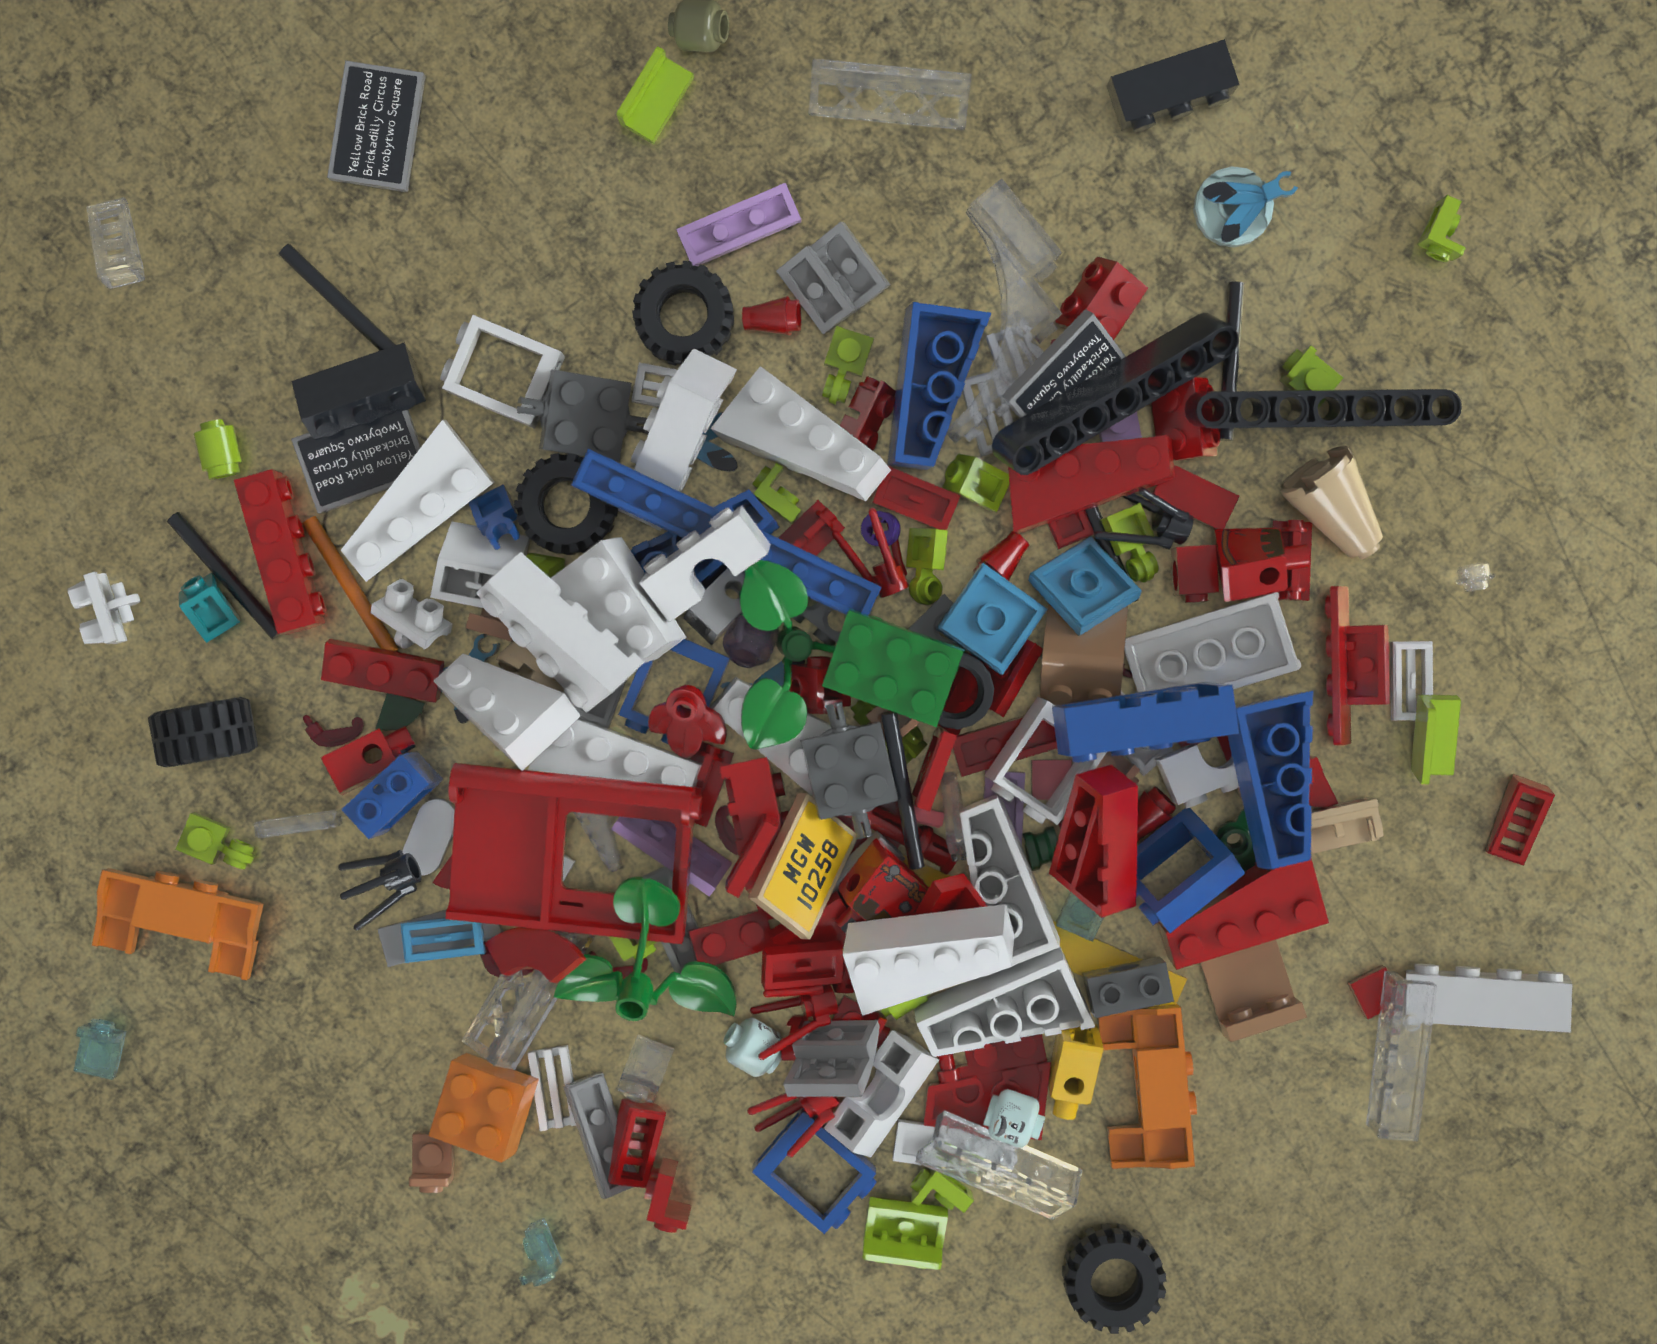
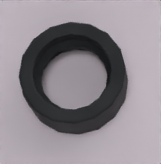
(982, 702)

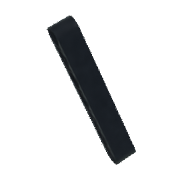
(1114, 393)
(1341, 408)

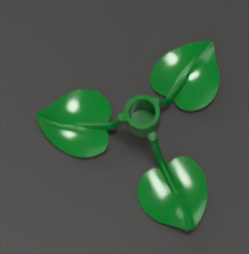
(767, 600)
(697, 987)

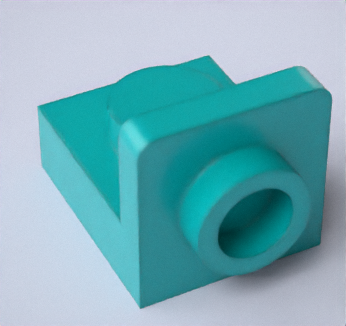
(207, 607)

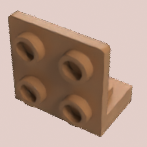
(1251, 991)

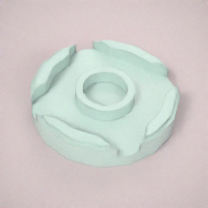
(1212, 216)

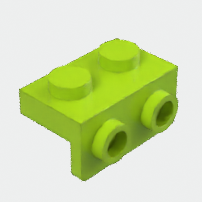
(904, 1233)

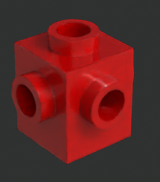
(808, 682)

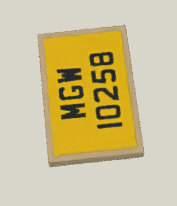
(803, 867)

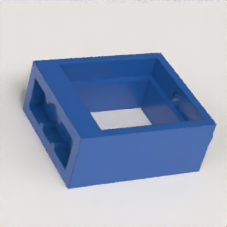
(689, 649)
(398, 792)
(1200, 886)
(777, 1151)

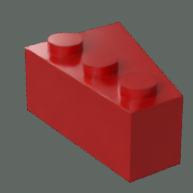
(1099, 841)

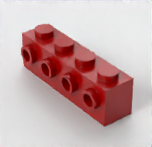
(280, 551)

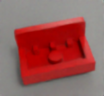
(1105, 291)
(1170, 420)
(665, 1213)

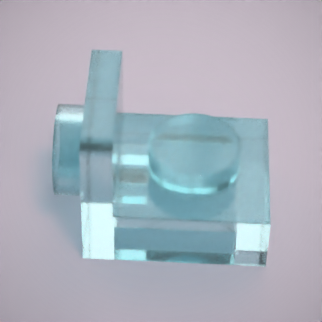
(1078, 918)
(99, 1049)
(540, 1247)

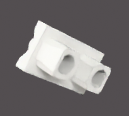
(97, 592)
(411, 619)

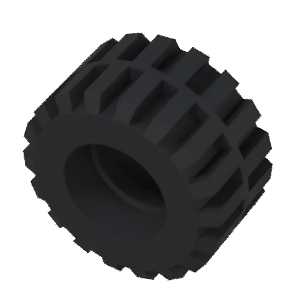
(676, 280)
(532, 514)
(202, 732)
(1121, 1309)

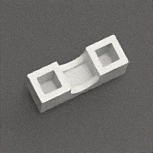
(731, 540)
(1190, 777)
(900, 1072)

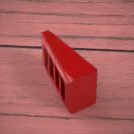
(1506, 814)
(622, 1141)

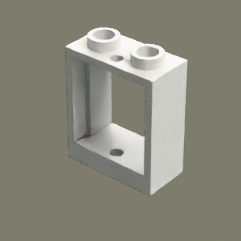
(467, 339)
(1057, 804)

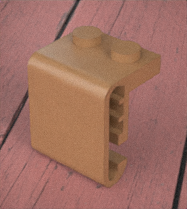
(1082, 665)

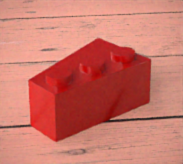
(753, 792)

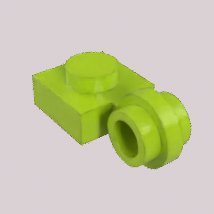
(848, 355)
(1133, 520)
(926, 553)
(206, 839)

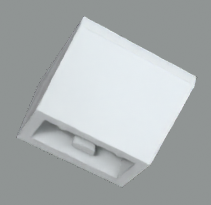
(470, 561)

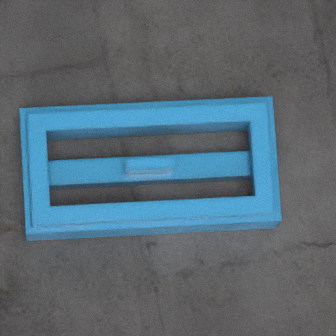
(408, 941)

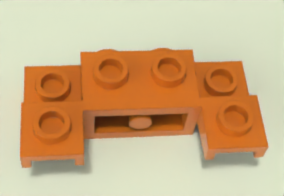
(180, 910)
(1161, 1086)

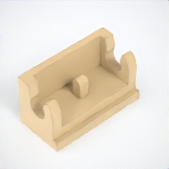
(1345, 824)

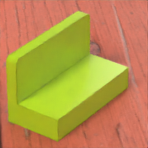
(654, 96)
(1435, 736)

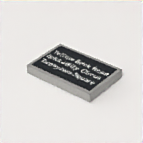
(376, 126)
(1071, 359)
(356, 459)

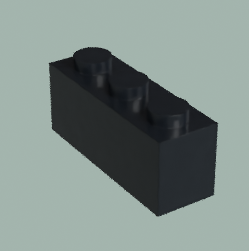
(1173, 86)
(358, 391)

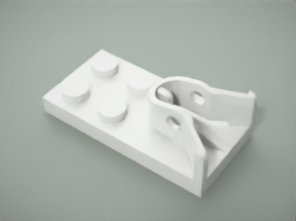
(1221, 647)

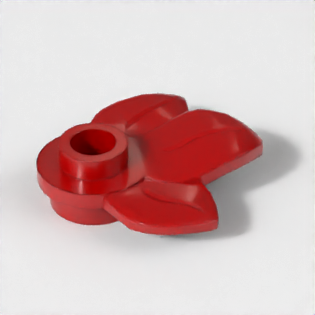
(687, 726)

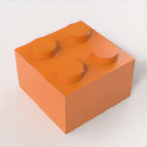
(483, 1107)

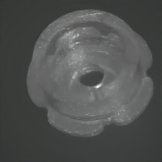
(1474, 576)

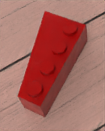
(1088, 479)
(1249, 913)

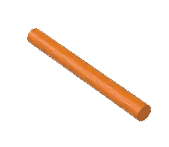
(349, 584)

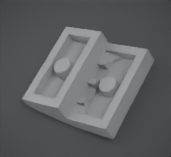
(833, 277)
(833, 1060)

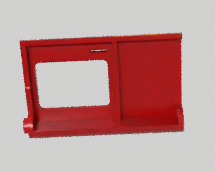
(514, 845)

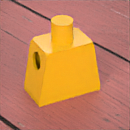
(1074, 1069)

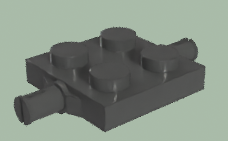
(584, 414)
(849, 770)

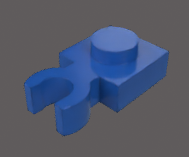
(495, 515)

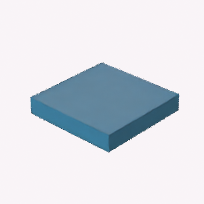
(1084, 585)
(991, 619)

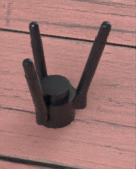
(1169, 522)
(399, 873)

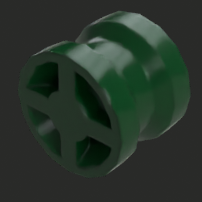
(1040, 847)

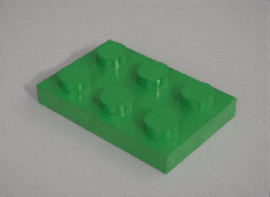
(893, 667)

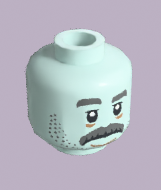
(746, 1042)
(1013, 1118)

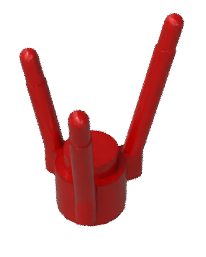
(889, 573)
(815, 1002)
(812, 1105)

